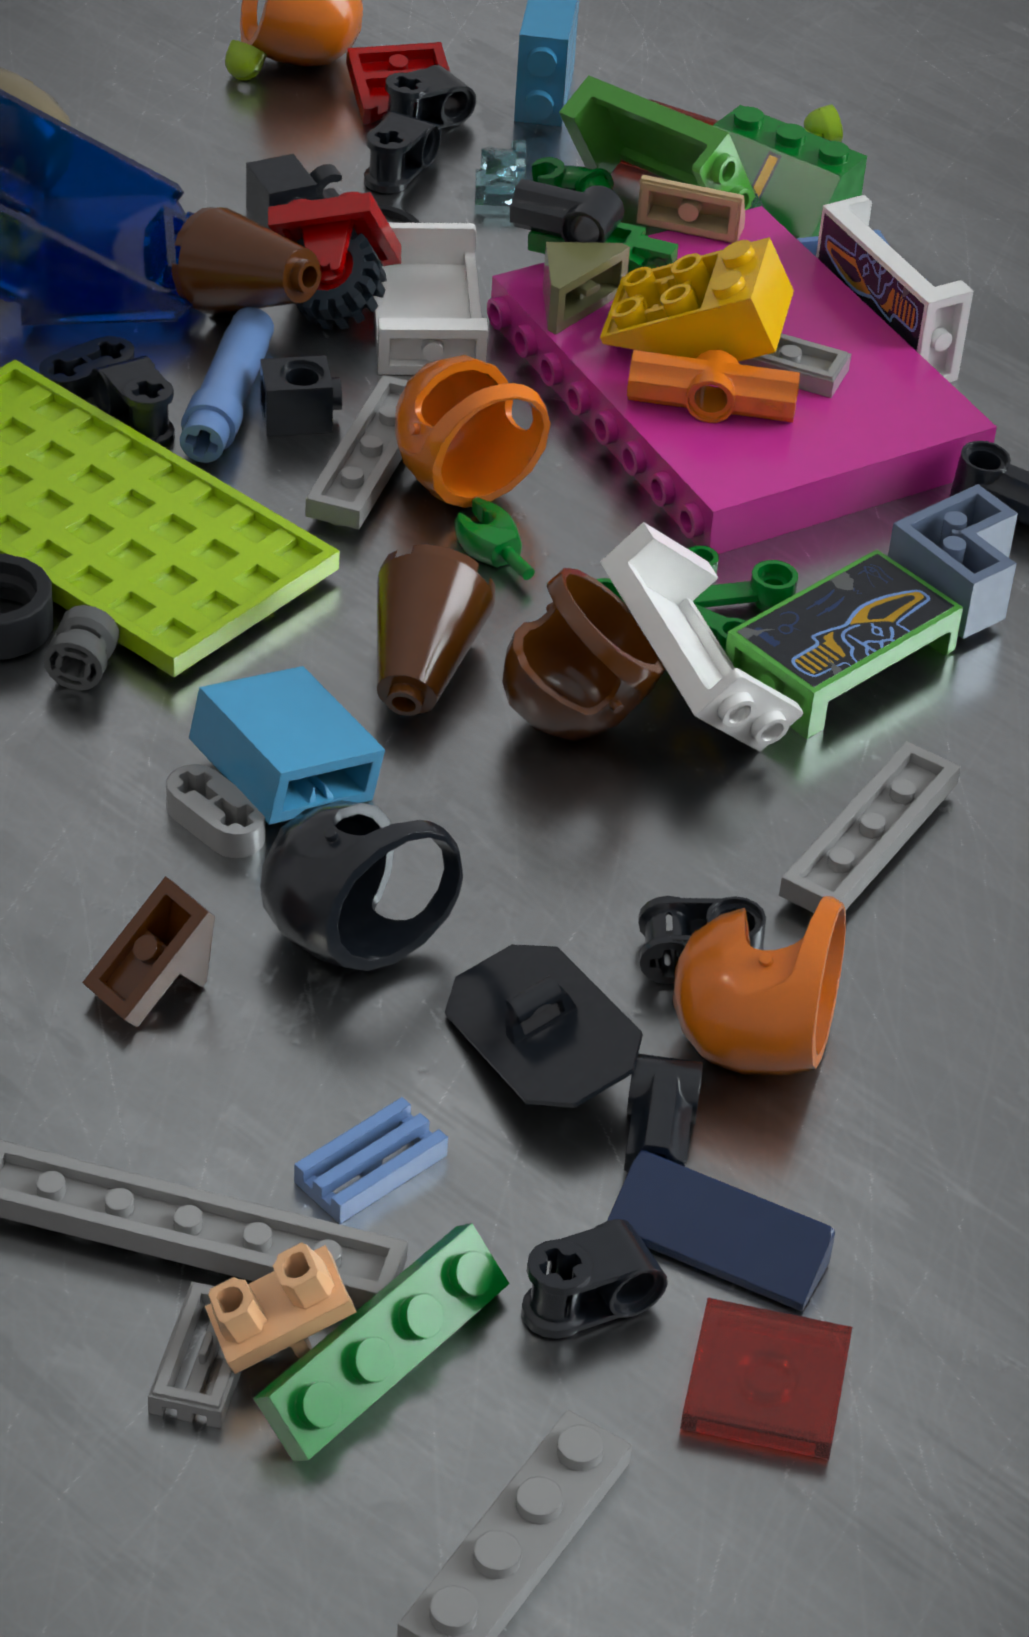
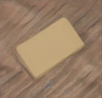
(690, 209)

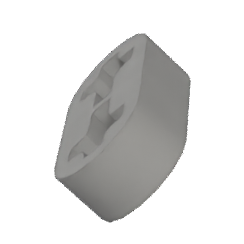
(208, 815)

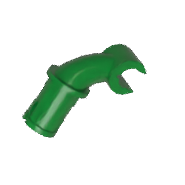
(576, 178)

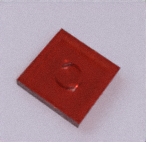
(767, 1378)

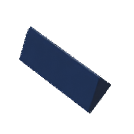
(724, 1230)

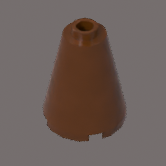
(240, 264)
(426, 623)

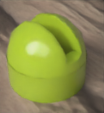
(244, 60)
(825, 123)

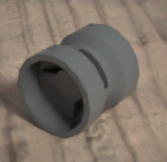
(81, 647)

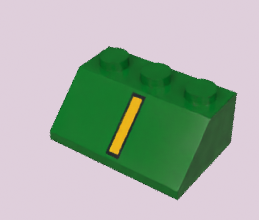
(793, 168)

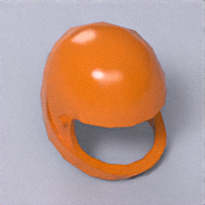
(302, 30)
(461, 431)
(756, 1005)

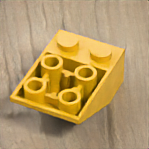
(704, 303)

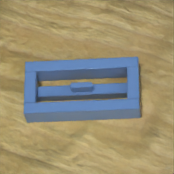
(362, 1153)

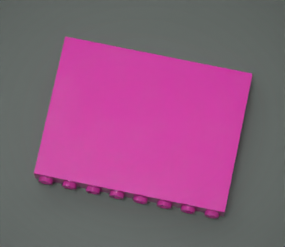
(747, 478)

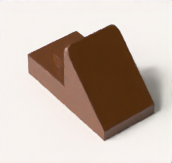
(160, 942)

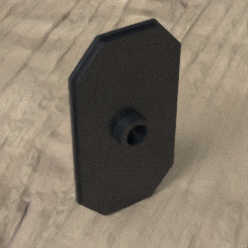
(544, 1025)

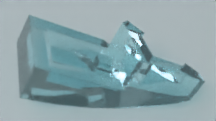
(500, 174)

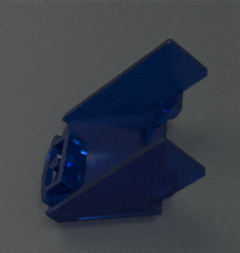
(88, 229)

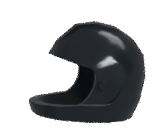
(332, 873)

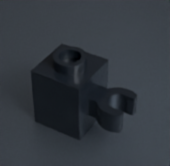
(283, 180)

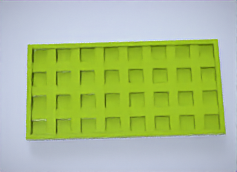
(140, 528)

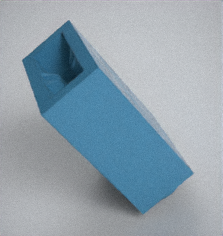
(545, 60)
(285, 743)

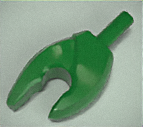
(493, 541)

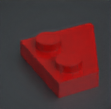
(372, 65)

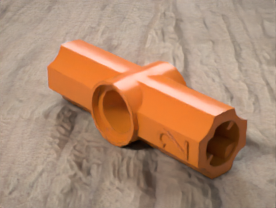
(739, 388)

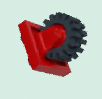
(351, 247)

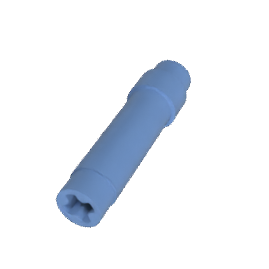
(218, 405)

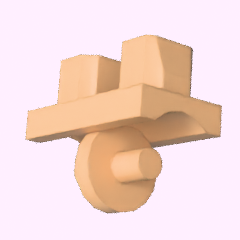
(279, 1308)

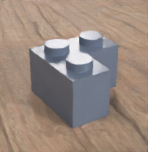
(963, 553)

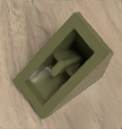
(580, 279)

